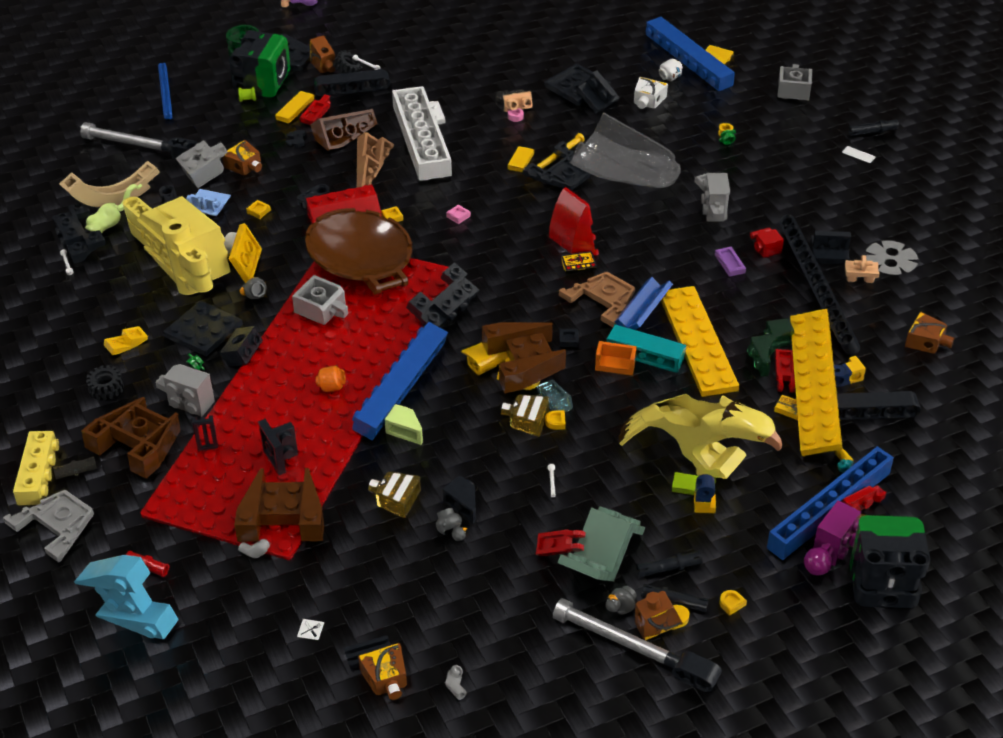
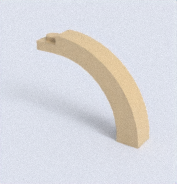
(99, 196)

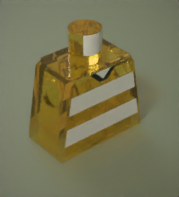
(527, 413)
(396, 492)

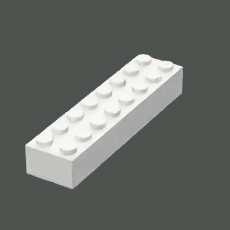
(421, 133)

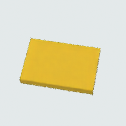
(245, 253)

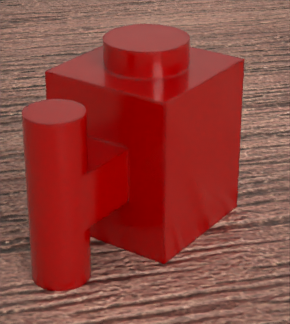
(767, 242)

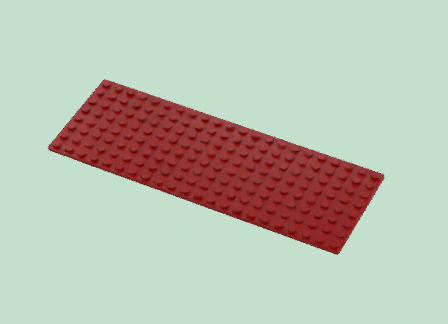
(281, 386)

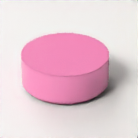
(516, 115)

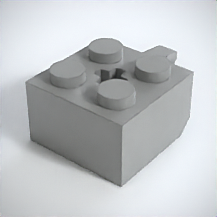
(794, 83)
(202, 162)
(715, 196)
(320, 300)
(187, 389)

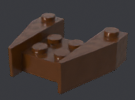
(527, 350)
(138, 428)
(280, 505)

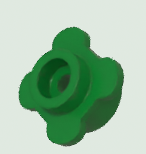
(727, 137)
(195, 362)

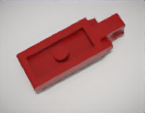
(316, 110)
(865, 497)

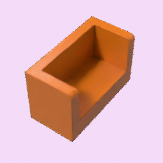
(615, 358)

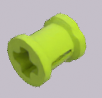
(247, 94)

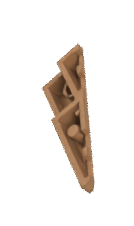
(370, 157)

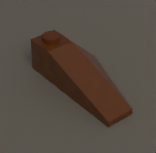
(341, 129)

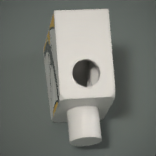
(649, 93)

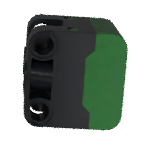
(260, 63)
(889, 561)

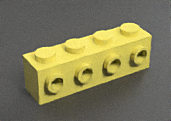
(36, 467)

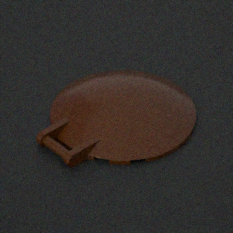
(360, 247)

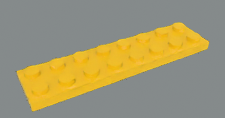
(703, 349)

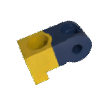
(849, 372)
(705, 494)

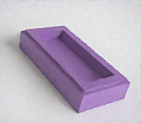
(730, 261)

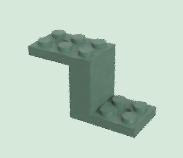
(604, 544)

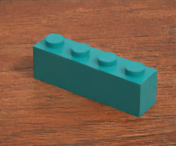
(650, 348)

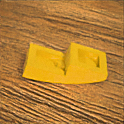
(129, 339)

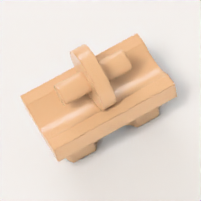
(517, 100)
(861, 268)

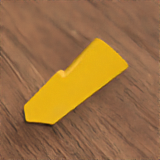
(480, 361)

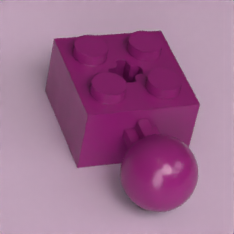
(832, 538)

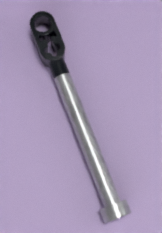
(175, 146)
(687, 668)

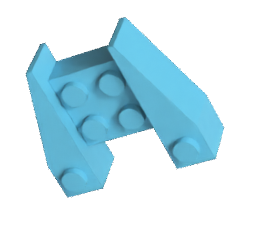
(125, 598)

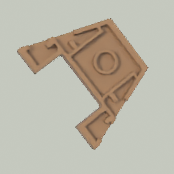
(606, 290)

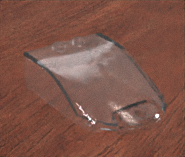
(626, 156)

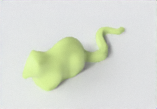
(108, 214)

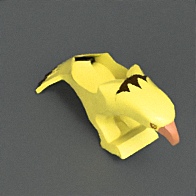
(700, 427)

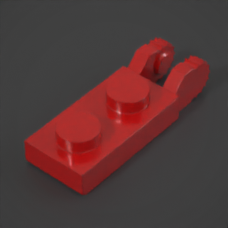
(784, 369)
(559, 542)

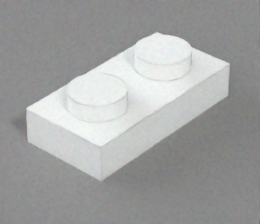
(437, 112)

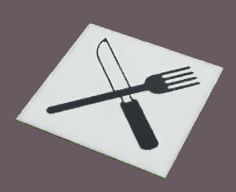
(310, 629)

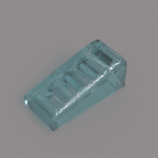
(558, 397)

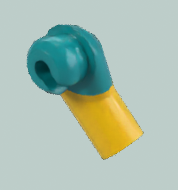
(846, 460)

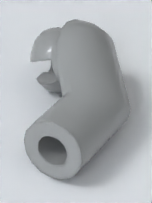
(255, 550)
(453, 682)

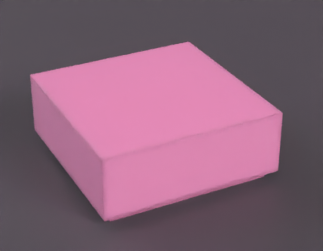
(458, 214)

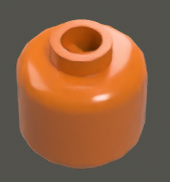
(331, 378)

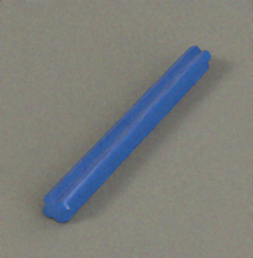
(165, 92)

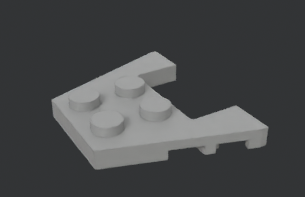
(59, 513)

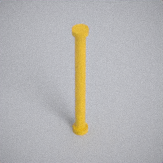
(579, 137)

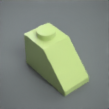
(403, 424)

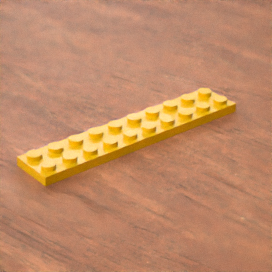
(815, 383)

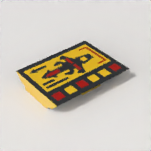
(578, 261)

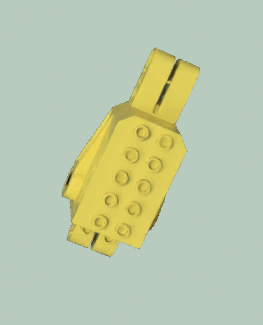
(180, 241)

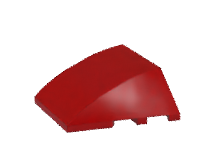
(572, 223)

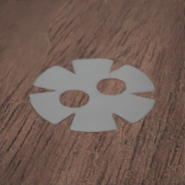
(902, 258)

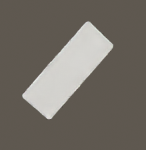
(858, 154)

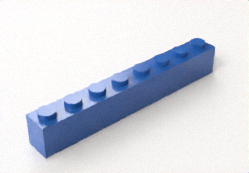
(690, 53)
(399, 380)
(804, 521)

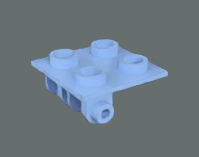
(208, 201)

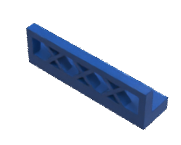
(642, 304)

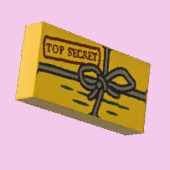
(787, 406)

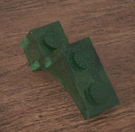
(776, 335)

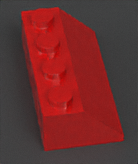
(358, 198)

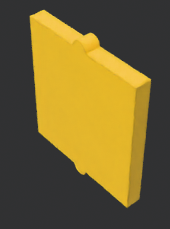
(719, 53)

